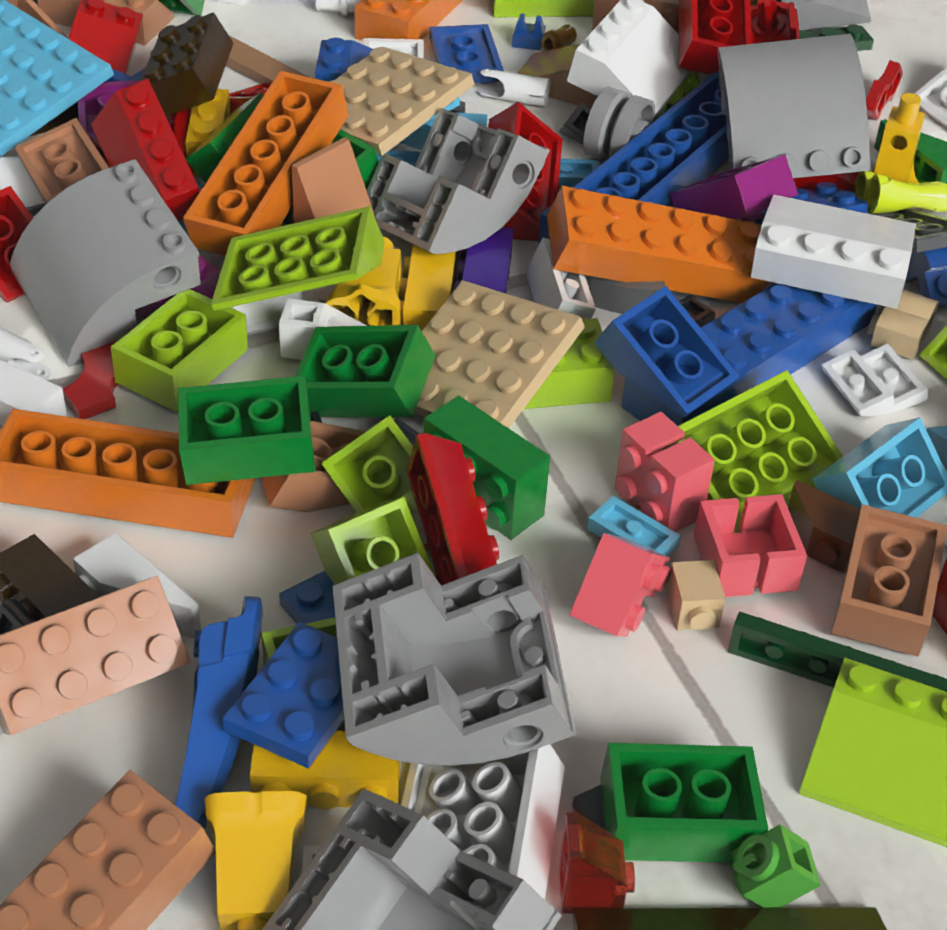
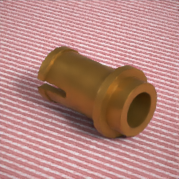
(559, 38)

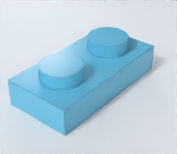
(627, 522)

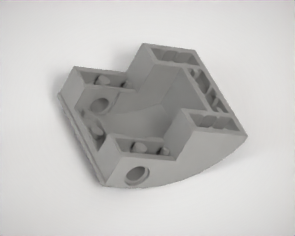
(796, 102)
(455, 193)
(100, 257)
(451, 666)
(402, 873)

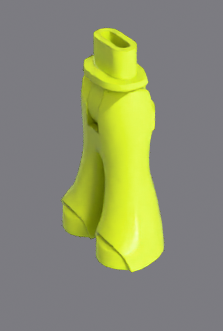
(891, 195)

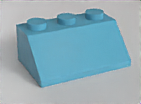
(889, 471)

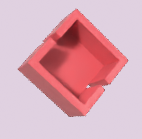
(666, 481)
(761, 554)

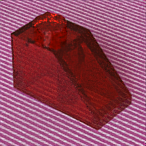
(592, 867)

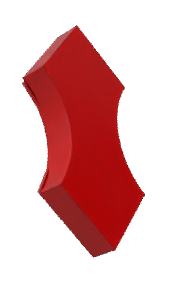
(883, 89)
(95, 387)

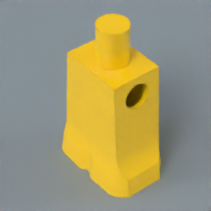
(901, 140)
(375, 295)
(254, 852)

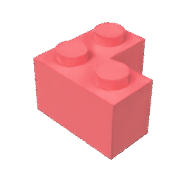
(617, 585)

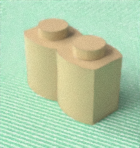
(905, 326)

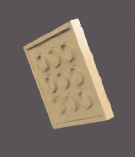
(396, 94)
(493, 350)

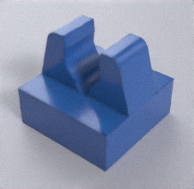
(528, 35)

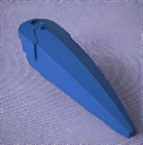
(225, 668)

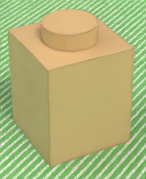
(695, 595)

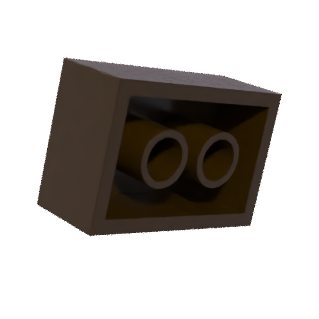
(188, 63)

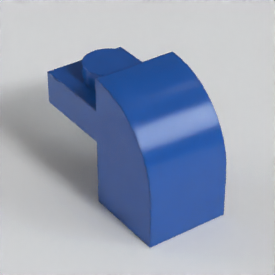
(931, 272)

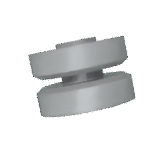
(615, 122)

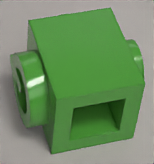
(774, 868)

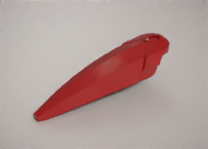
(773, 21)

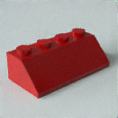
(711, 25)
(522, 122)
(137, 128)
(450, 508)

